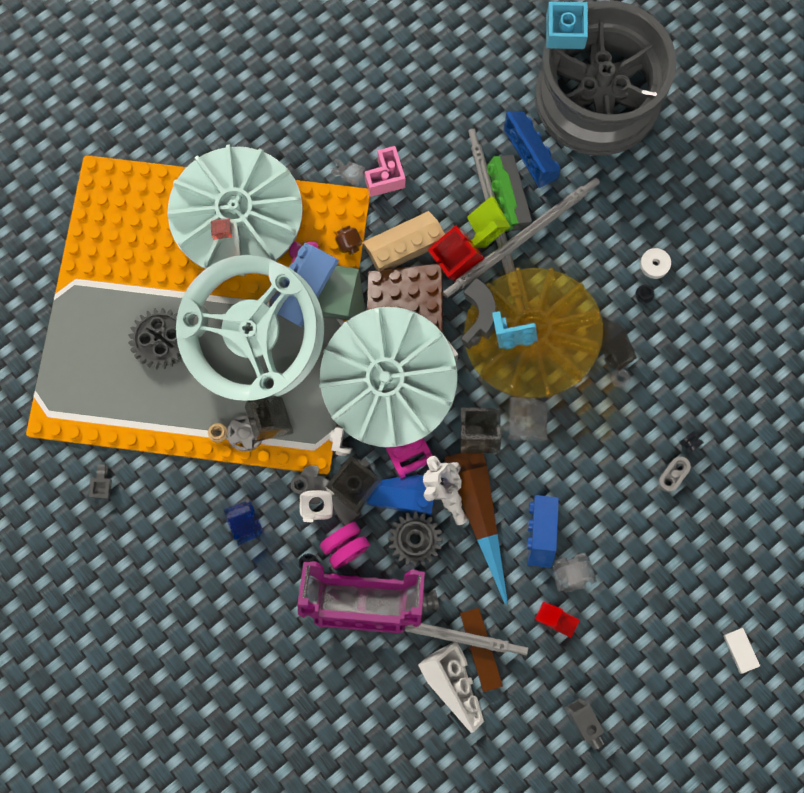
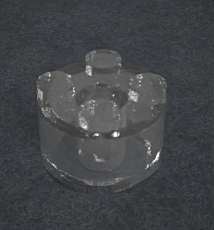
(573, 573)

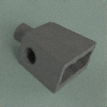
(583, 717)

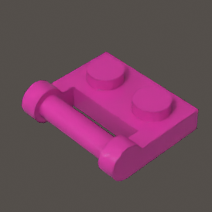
(406, 452)

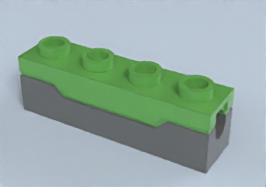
(509, 191)

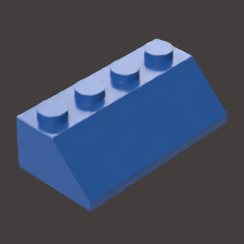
(531, 148)

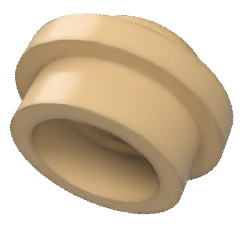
(215, 427)

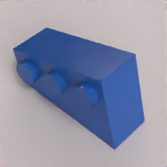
(543, 531)

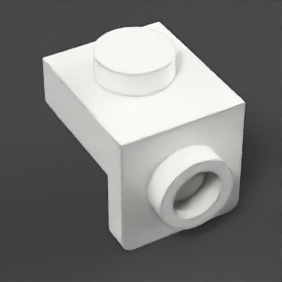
(337, 438)

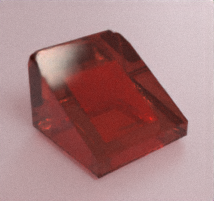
(221, 229)

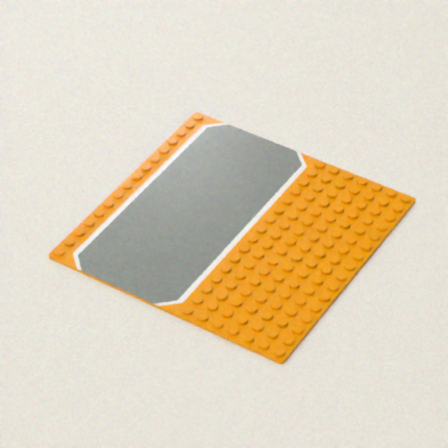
(127, 263)

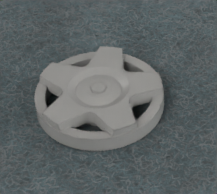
(243, 434)

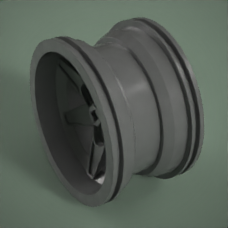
(648, 49)

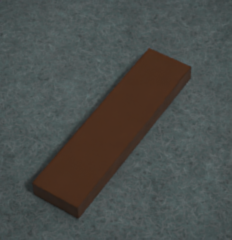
(482, 657)

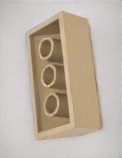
(403, 241)

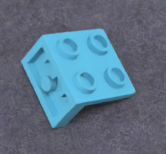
(510, 337)

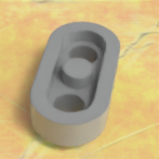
(674, 475)

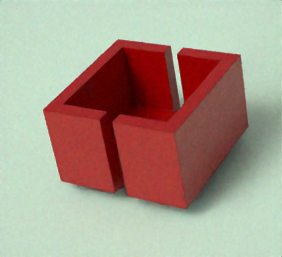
(455, 251)

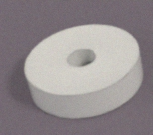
(660, 257)

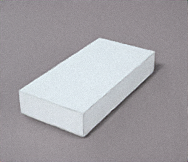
(741, 650)

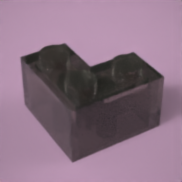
(616, 346)

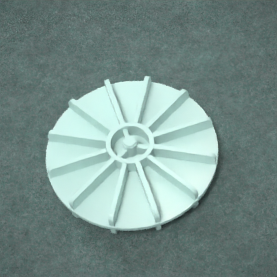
(240, 186)
(388, 377)

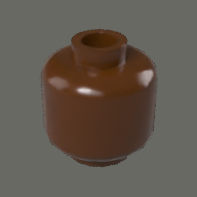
(348, 240)

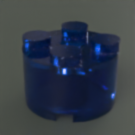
(242, 522)

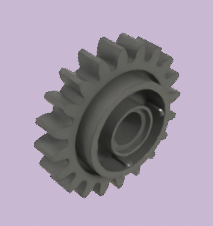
(418, 527)

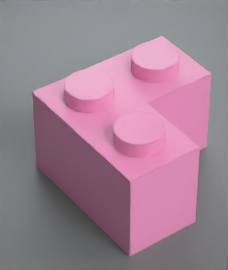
(388, 176)

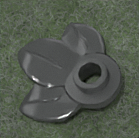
(311, 481)

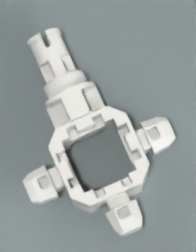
(449, 491)

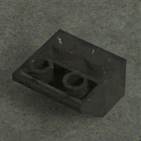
(268, 418)

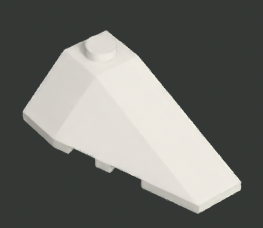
(449, 679)

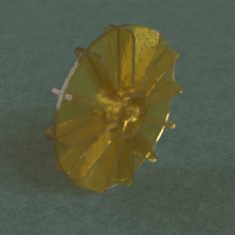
(566, 328)

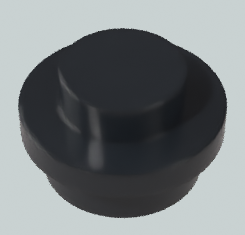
(644, 294)

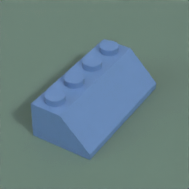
(313, 267)

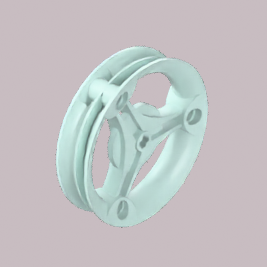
(244, 315)

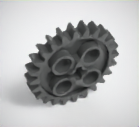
(149, 352)

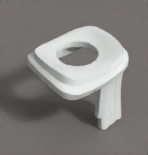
(309, 515)

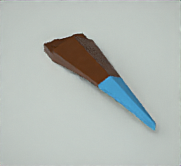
(479, 510)

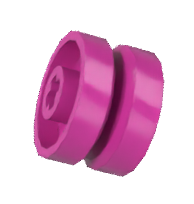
(345, 545)

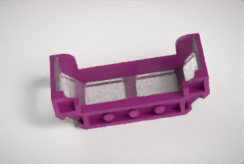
(360, 601)

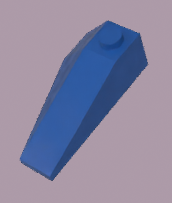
(402, 495)

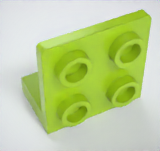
(487, 223)

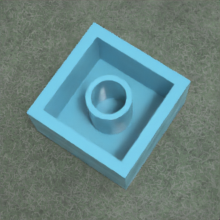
(567, 25)

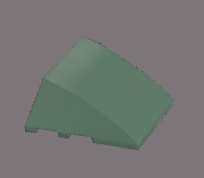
(342, 294)

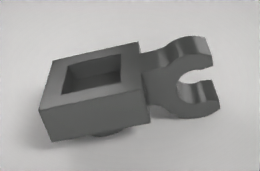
(100, 486)

